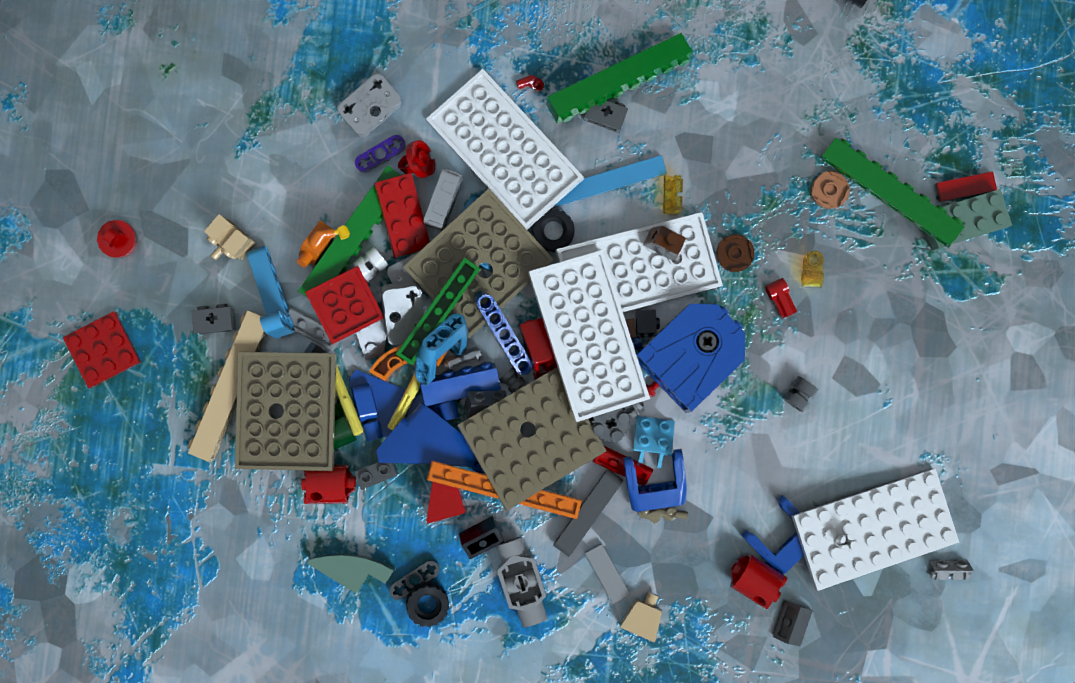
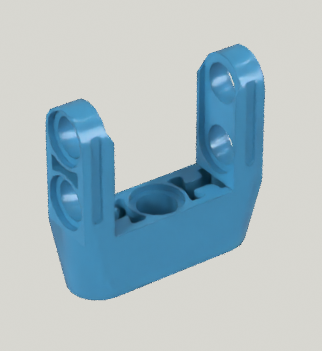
(450, 336)

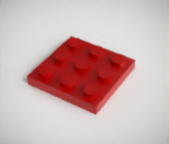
(344, 304)
(102, 349)

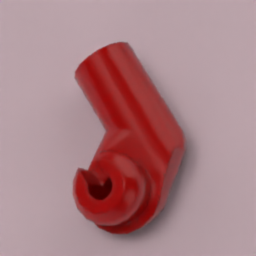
(530, 81)

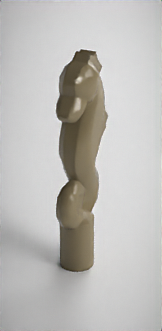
(670, 514)

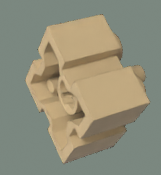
(228, 238)

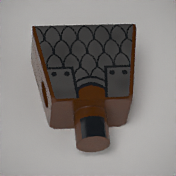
(665, 242)

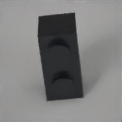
(481, 537)

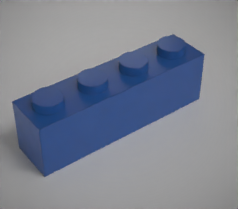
(456, 384)

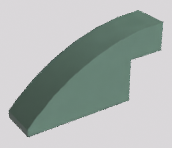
(351, 569)

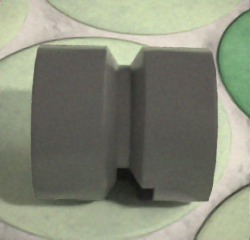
(800, 394)

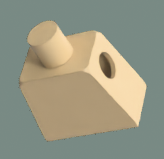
(643, 617)

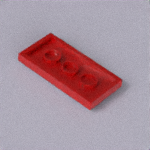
(402, 214)

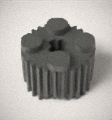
(615, 429)

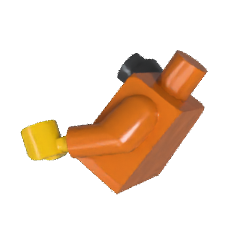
(318, 242)

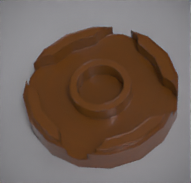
(735, 253)

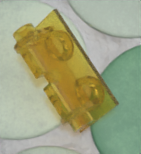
(672, 186)

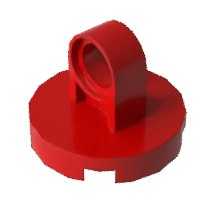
(418, 160)
(116, 239)

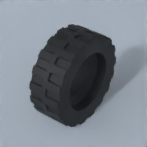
(566, 223)
(437, 614)

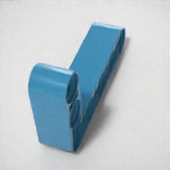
(277, 319)

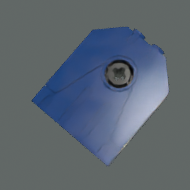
(682, 362)

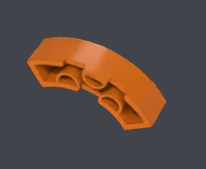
(391, 362)

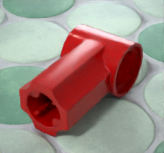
(779, 293)

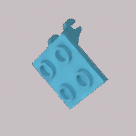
(653, 436)

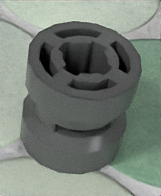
(512, 380)

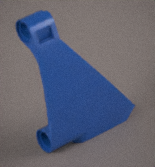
(378, 400)
(425, 439)

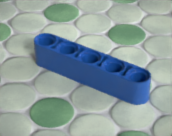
(509, 338)

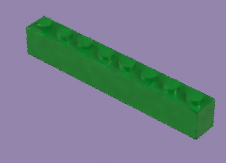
(619, 78)
(892, 192)
(340, 250)

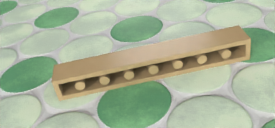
(223, 401)

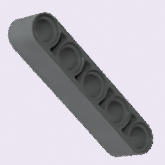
(588, 512)

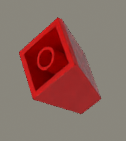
(538, 346)
(445, 502)

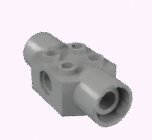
(521, 582)

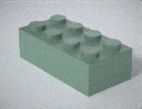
(979, 216)

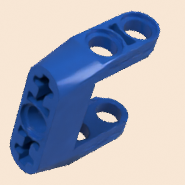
(659, 494)
(788, 553)

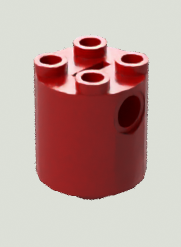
(328, 486)
(757, 580)

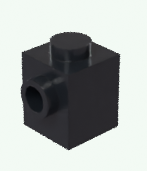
(646, 322)

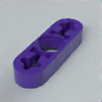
(370, 165)

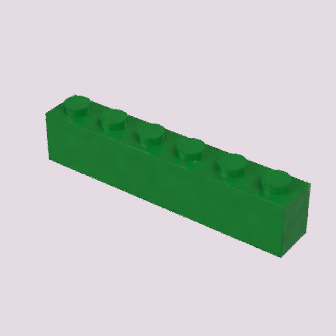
(438, 309)

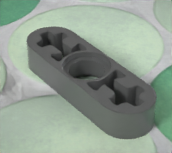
(429, 576)

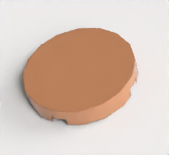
(830, 190)

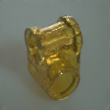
(812, 272)

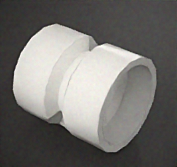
(376, 260)

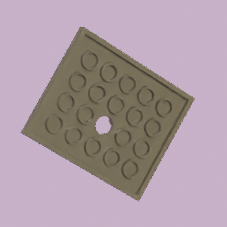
(482, 235)
(307, 393)
(522, 464)

